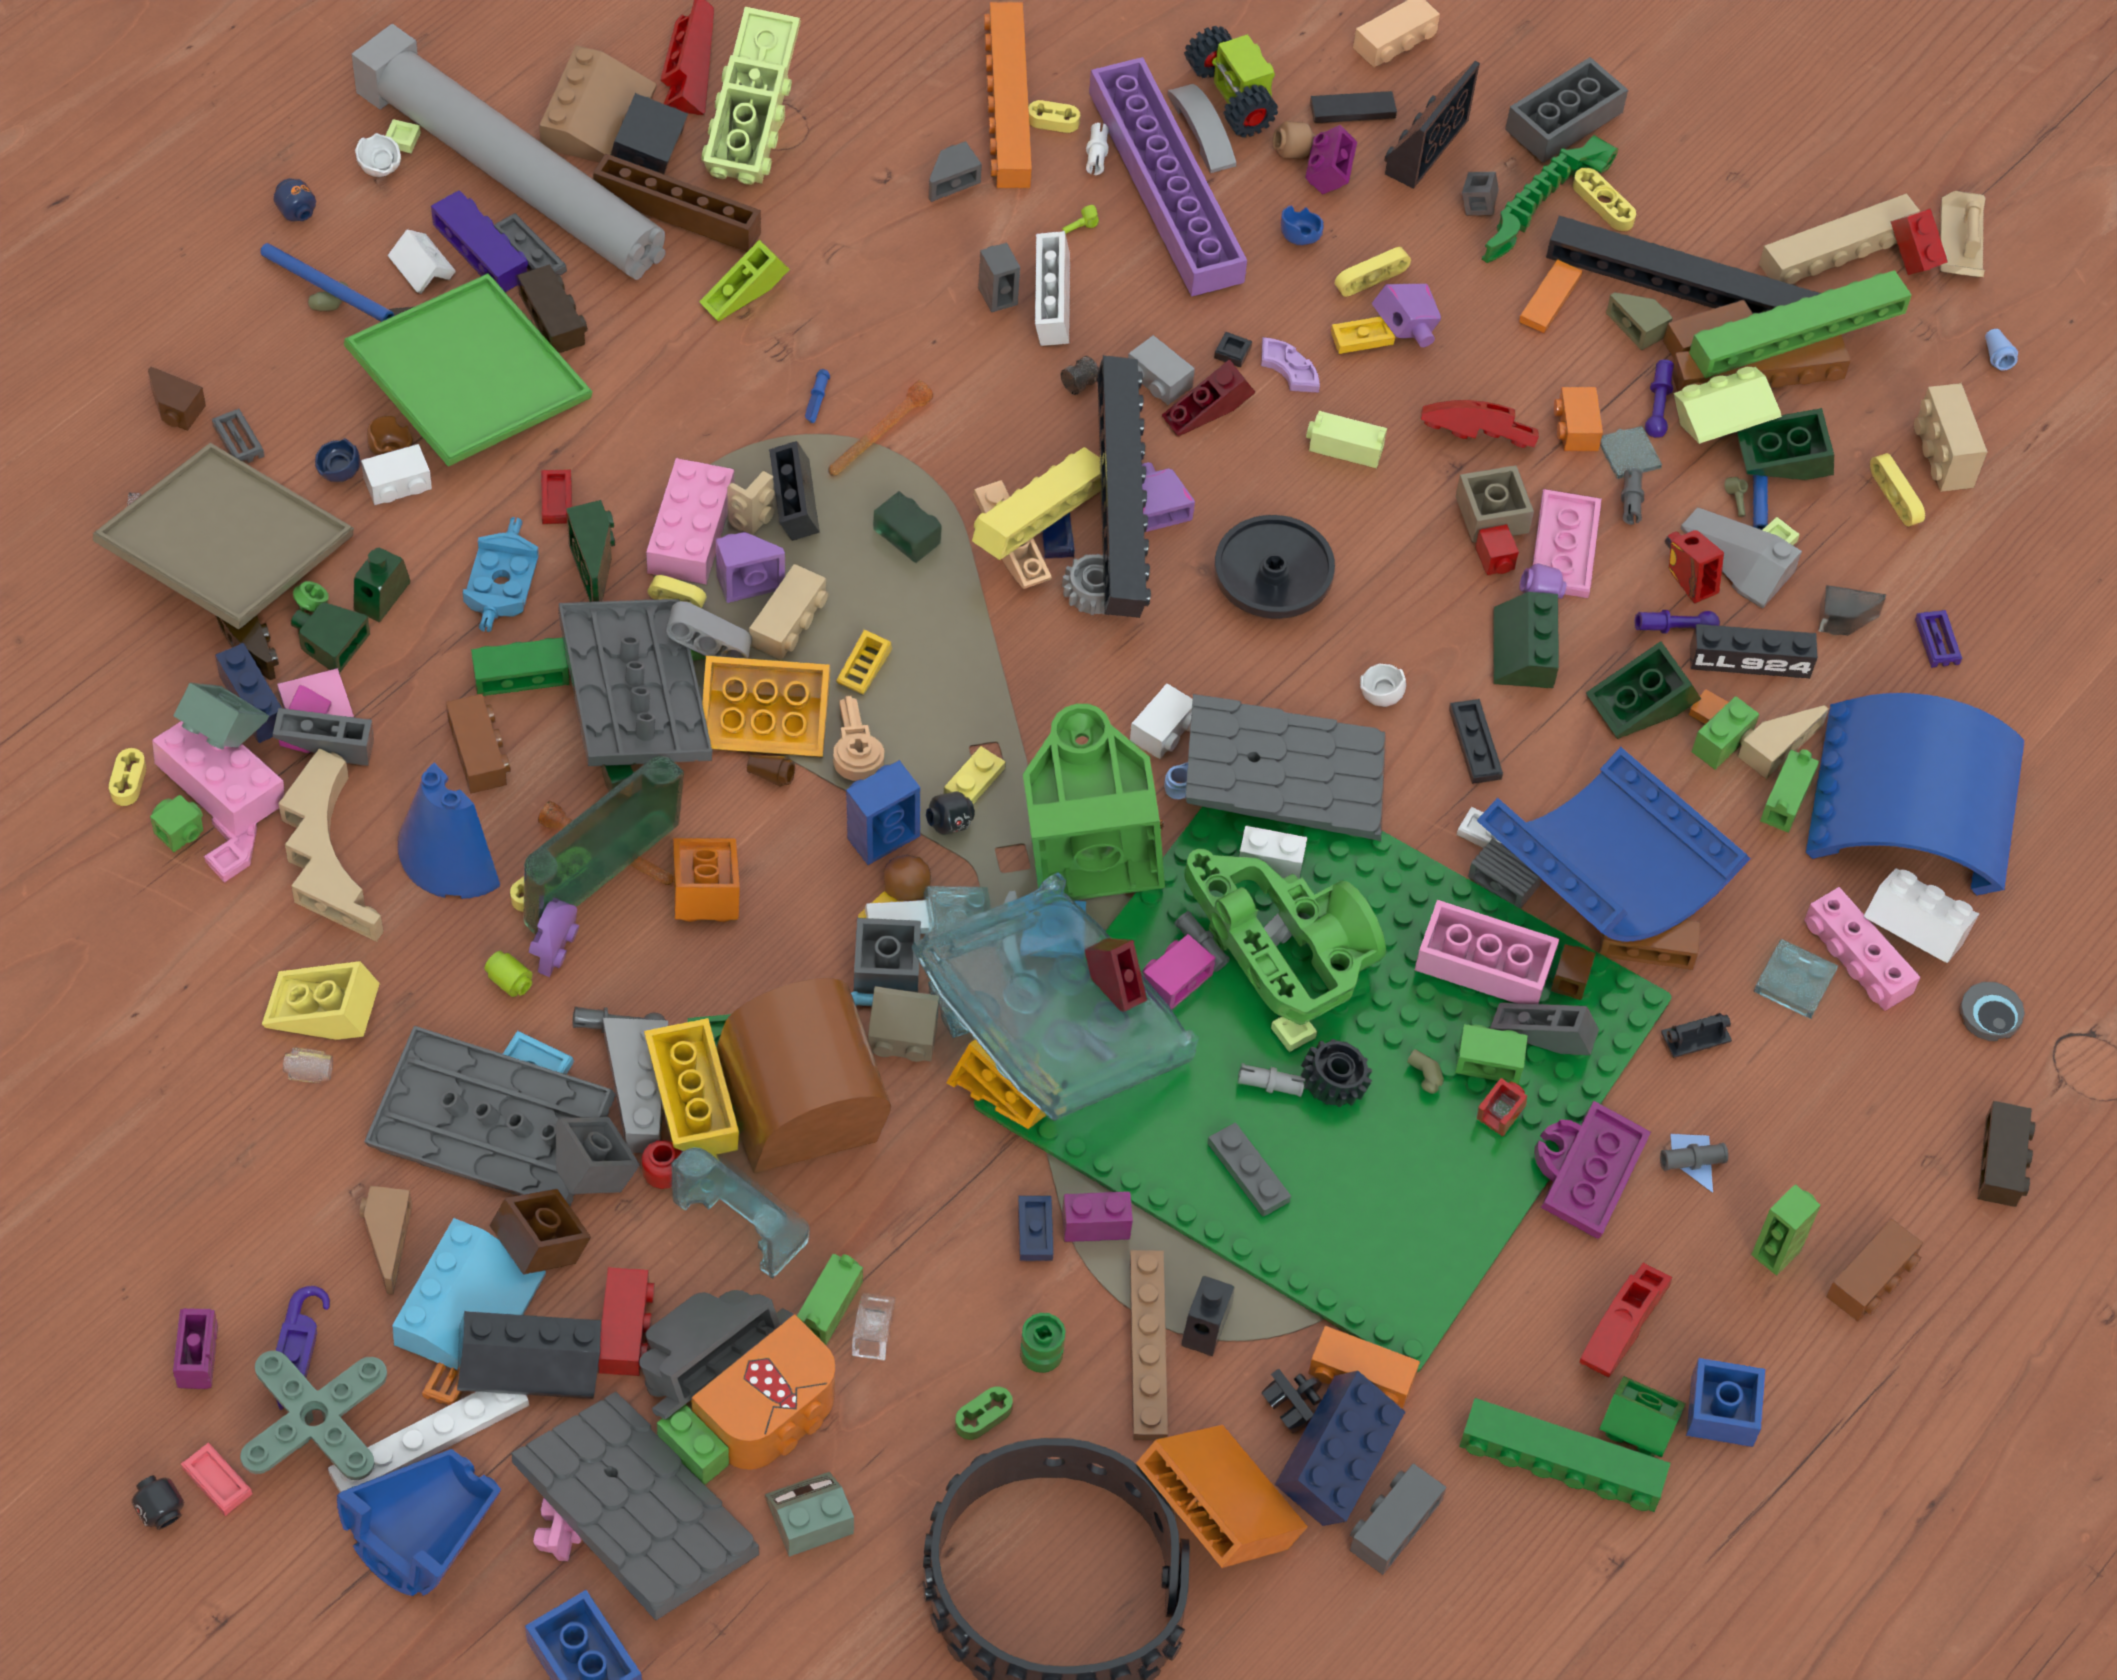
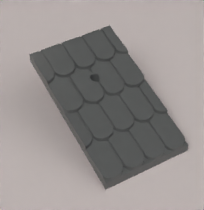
(632, 683)
(1286, 767)
(480, 1113)
(636, 1504)

